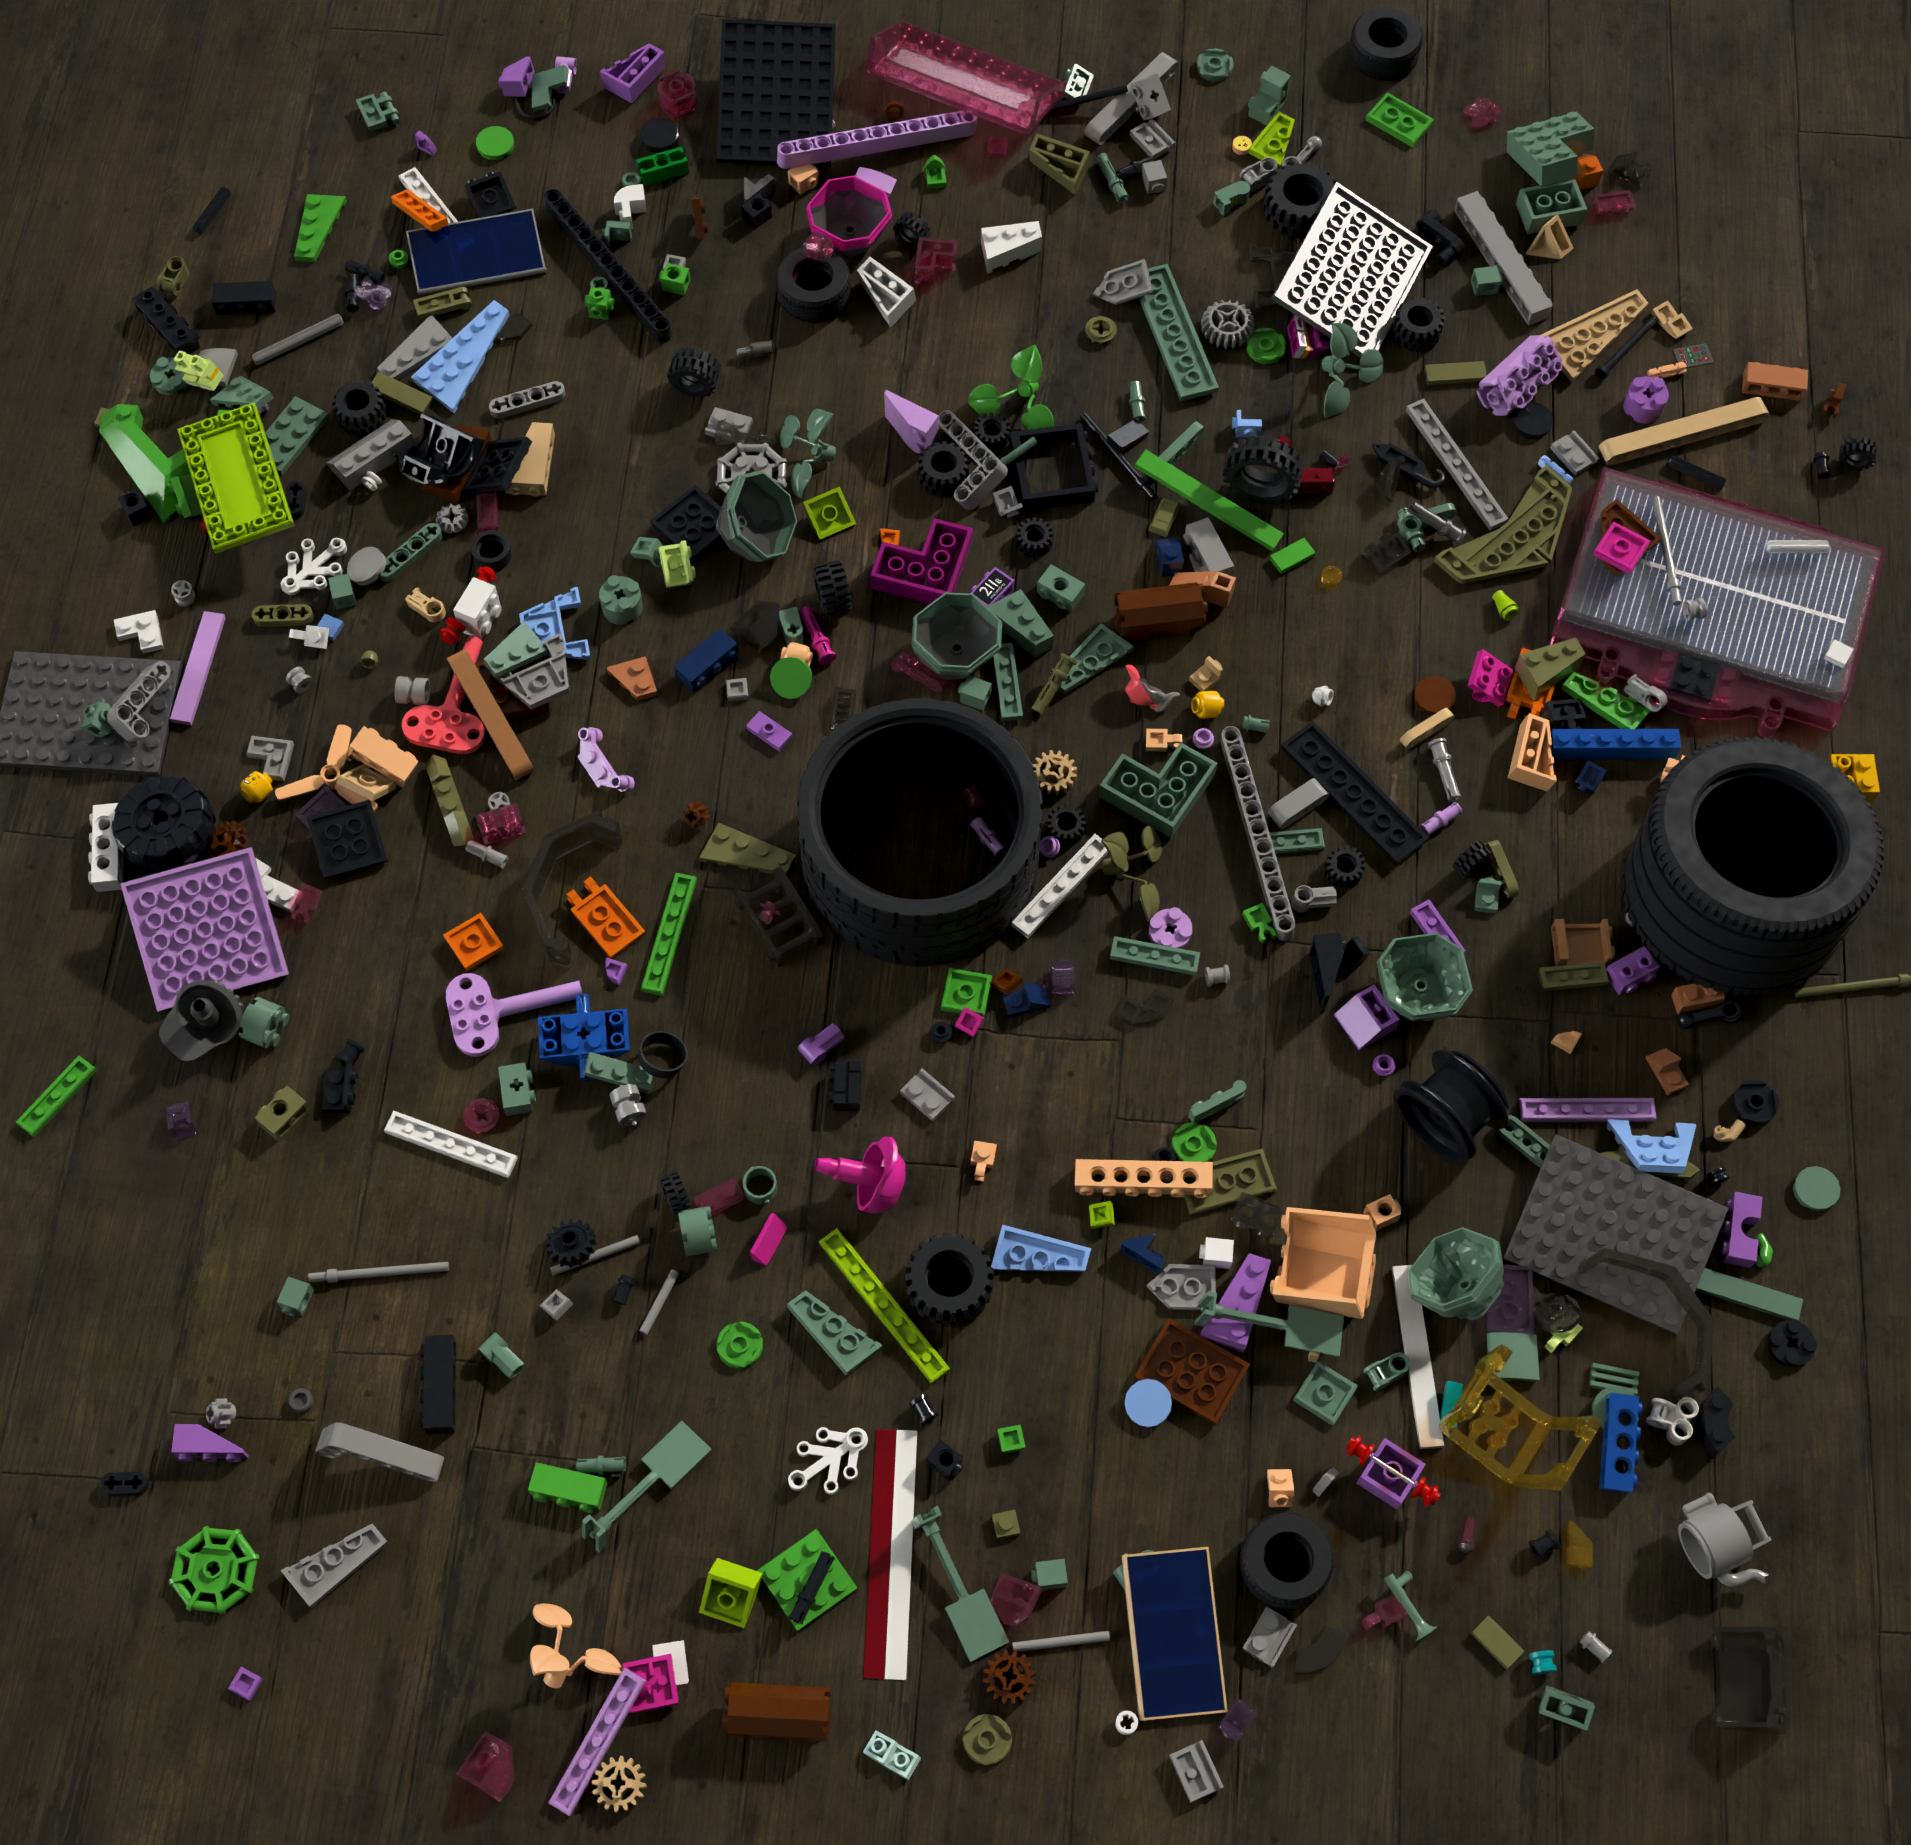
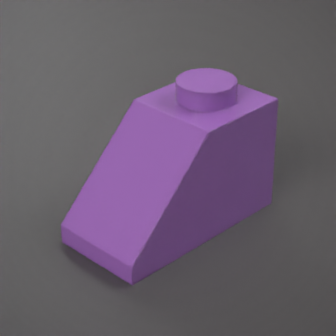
(517, 78)

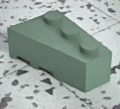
(1023, 623)

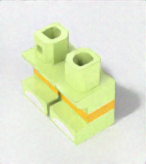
(198, 371)

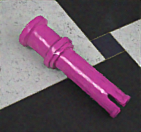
(820, 642)

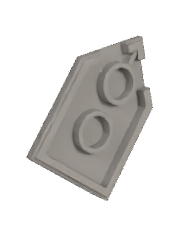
(1125, 283)
(1183, 1285)

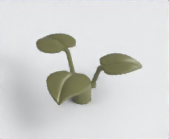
(1118, 863)

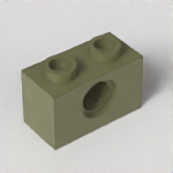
(280, 1125)

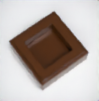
(1006, 981)

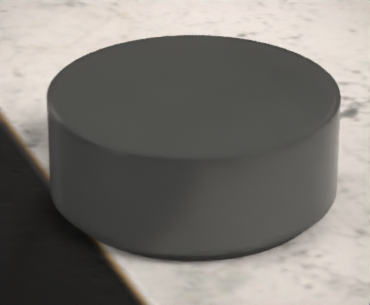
(301, 1400)

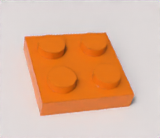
(473, 941)

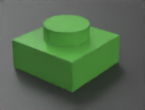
(1011, 1439)

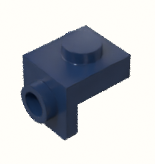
(1590, 777)

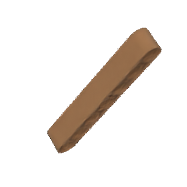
(490, 714)

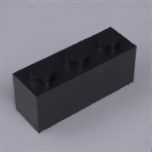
(244, 297)

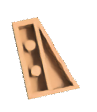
(1532, 754)
(382, 756)

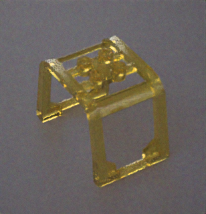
(1468, 1403)

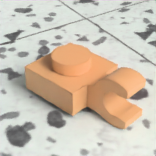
(1159, 740)
(982, 1156)

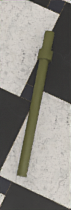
(1900, 980)

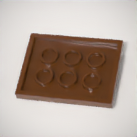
(1193, 1370)

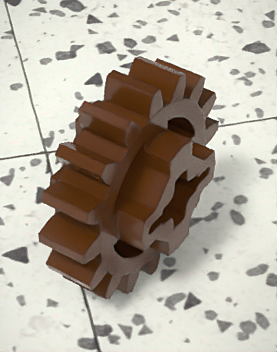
(227, 839)
(1020, 1680)

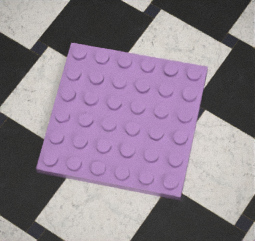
(204, 925)

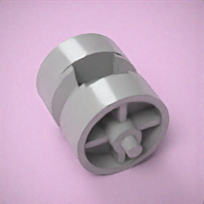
(629, 1109)

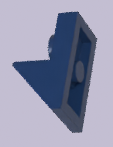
(1025, 1001)
(1138, 1250)

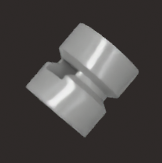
(415, 691)

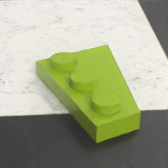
(1273, 139)

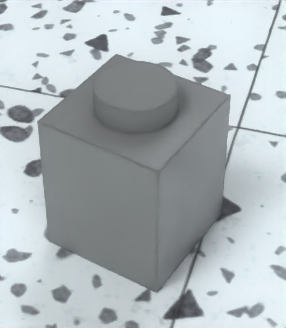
(1154, 177)

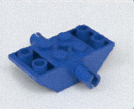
(563, 1035)

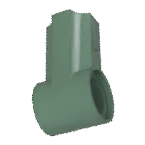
(498, 1352)

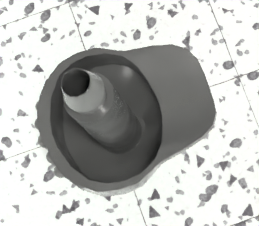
(201, 1019)

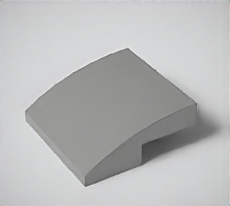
(223, 359)

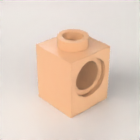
(1378, 1220)

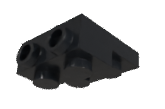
(489, 195)

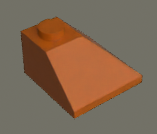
(1588, 171)

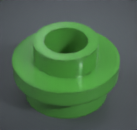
(398, 258)

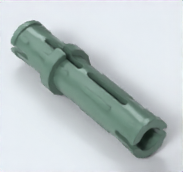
(1115, 184)

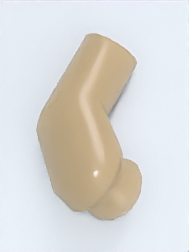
(1724, 1134)

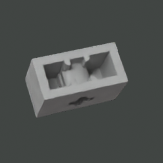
(1150, 97)

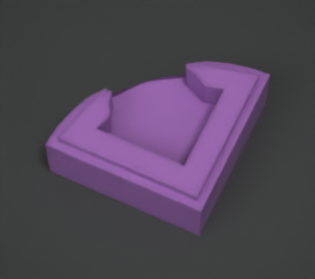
(425, 143)
(615, 970)

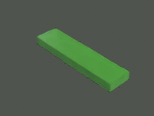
(56, 1096)

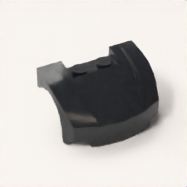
(440, 454)

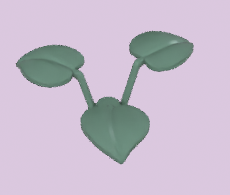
(1371, 366)
(816, 425)

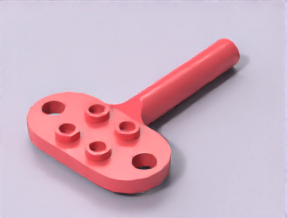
(445, 725)

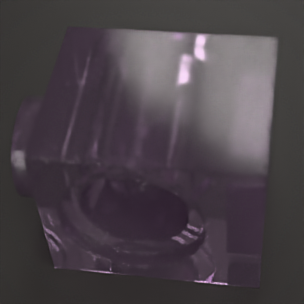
(1062, 976)

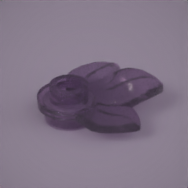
(374, 295)

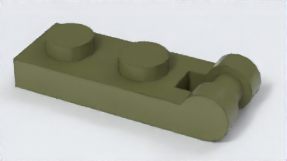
(442, 302)

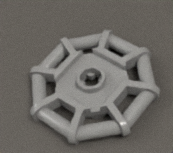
(750, 463)

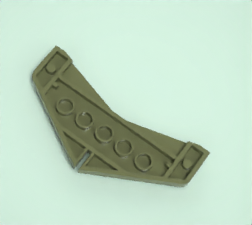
(1521, 543)

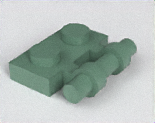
(372, 113)

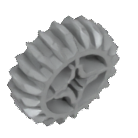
(1228, 329)

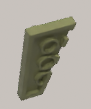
(745, 851)

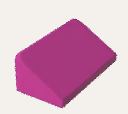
(768, 1240)

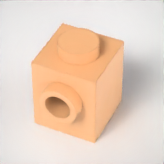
(803, 177)

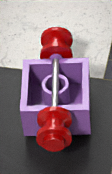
(1391, 1473)

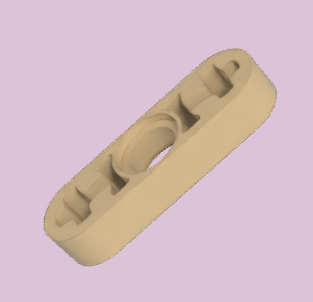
(1427, 728)

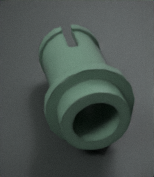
(1255, 724)

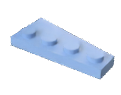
(1034, 1252)

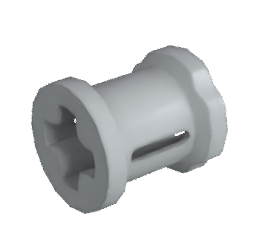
(1217, 975)

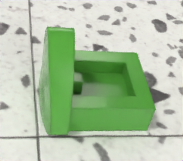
(935, 173)

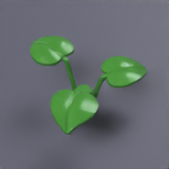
(1026, 365)

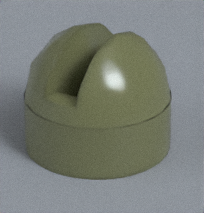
(369, 659)

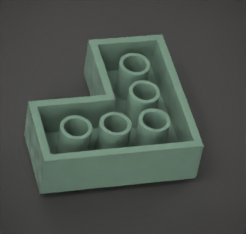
(1550, 147)
(1159, 798)

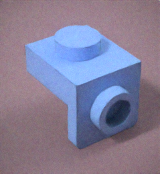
(1246, 427)

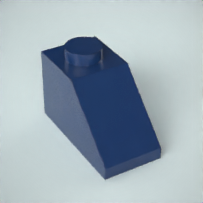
(1169, 556)

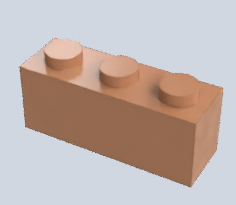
(1775, 381)

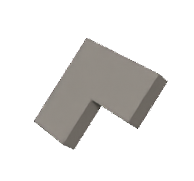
(275, 752)

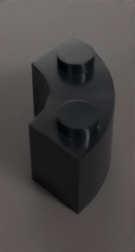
(1714, 1423)

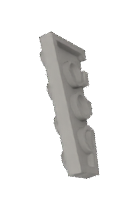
(416, 349)
(324, 1571)

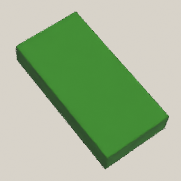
(1292, 555)

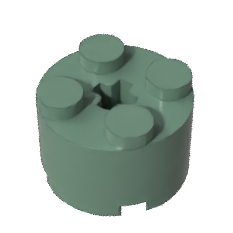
(620, 600)
(263, 1023)
(697, 1231)

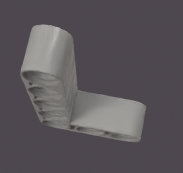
(986, 475)
(371, 1447)

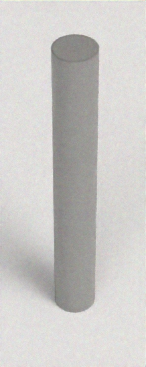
(658, 1303)

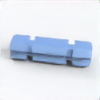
(1544, 460)

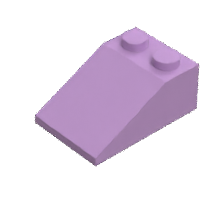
(913, 423)

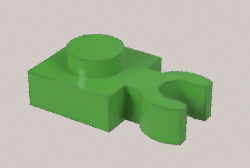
(1259, 919)

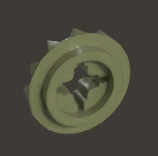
(1093, 326)

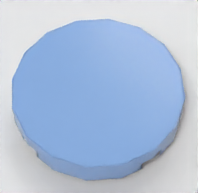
(1148, 1402)

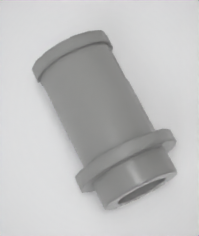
(1595, 1646)

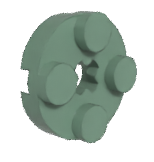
(159, 373)

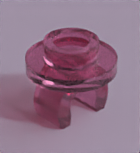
(768, 911)

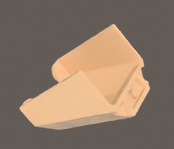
(1326, 1262)

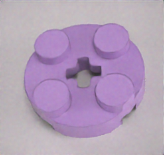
(1170, 917)

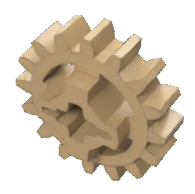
(1055, 769)
(630, 1784)

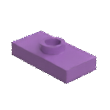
(769, 731)

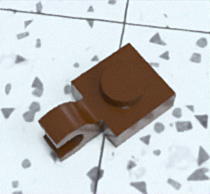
(1835, 397)

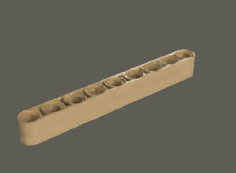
(1683, 431)

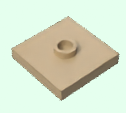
(366, 782)

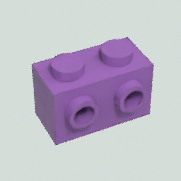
(1632, 970)

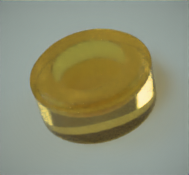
(1331, 576)

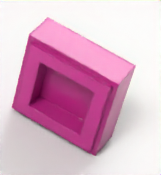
(969, 1021)

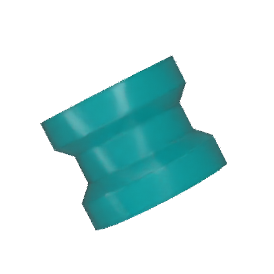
(1543, 1662)

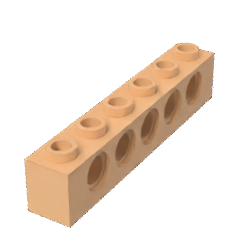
(1133, 1169)

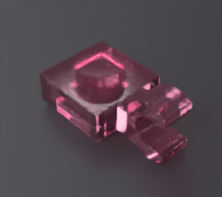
(1387, 1610)

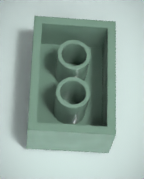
(1541, 204)

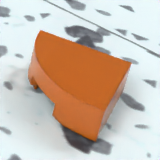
(890, 536)

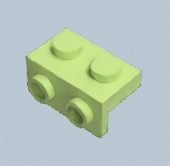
(677, 565)

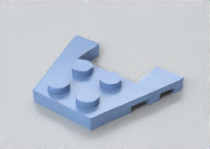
(547, 622)
(1655, 1153)

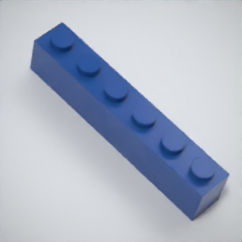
(1615, 744)

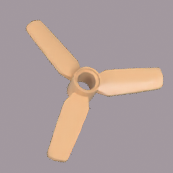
(336, 761)

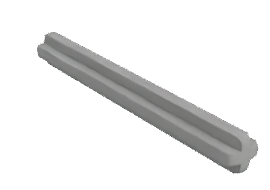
(297, 339)

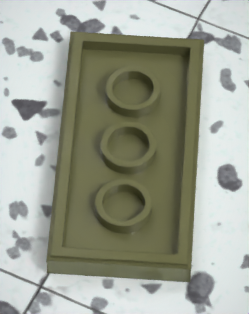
(1231, 1177)

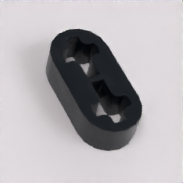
(300, 499)
(124, 1489)

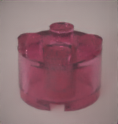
(677, 93)

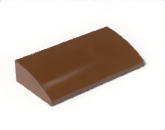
(454, 491)

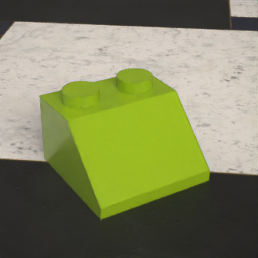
(730, 1592)

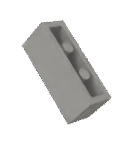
(1207, 547)

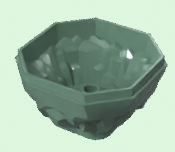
(1426, 964)
(1458, 1274)

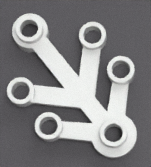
(312, 568)
(831, 1457)

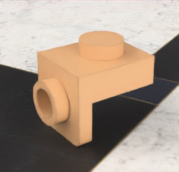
(1280, 1487)

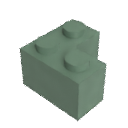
(1270, 96)

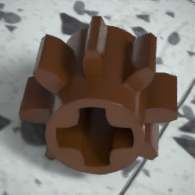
(696, 814)

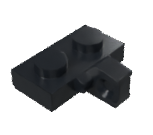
(1565, 712)

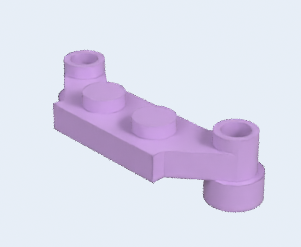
(597, 764)

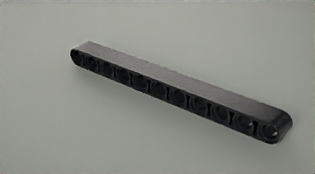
(608, 266)

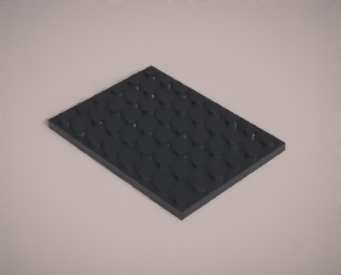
(773, 87)

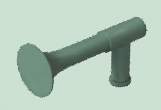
(1396, 1587)

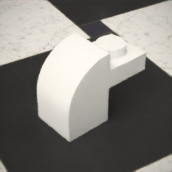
(629, 201)

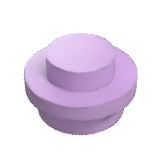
(1203, 738)
(1049, 846)

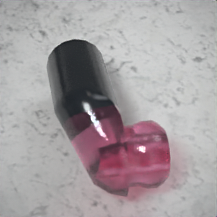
(1335, 462)

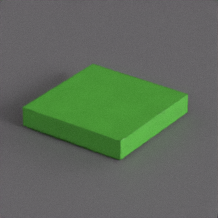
(966, 990)

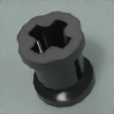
(349, 1053)
(923, 1409)
(1544, 1544)

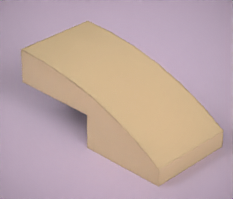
(1670, 321)

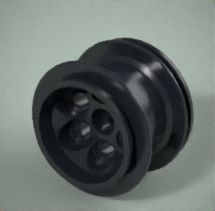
(1452, 1105)

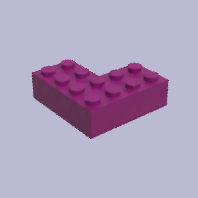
(926, 573)

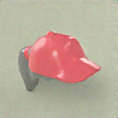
(1143, 694)

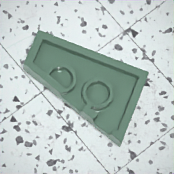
(242, 392)
(515, 651)

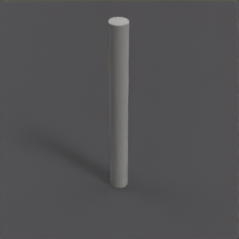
(600, 1253)
(1061, 1641)

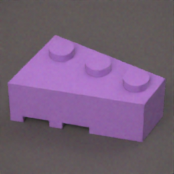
(635, 73)

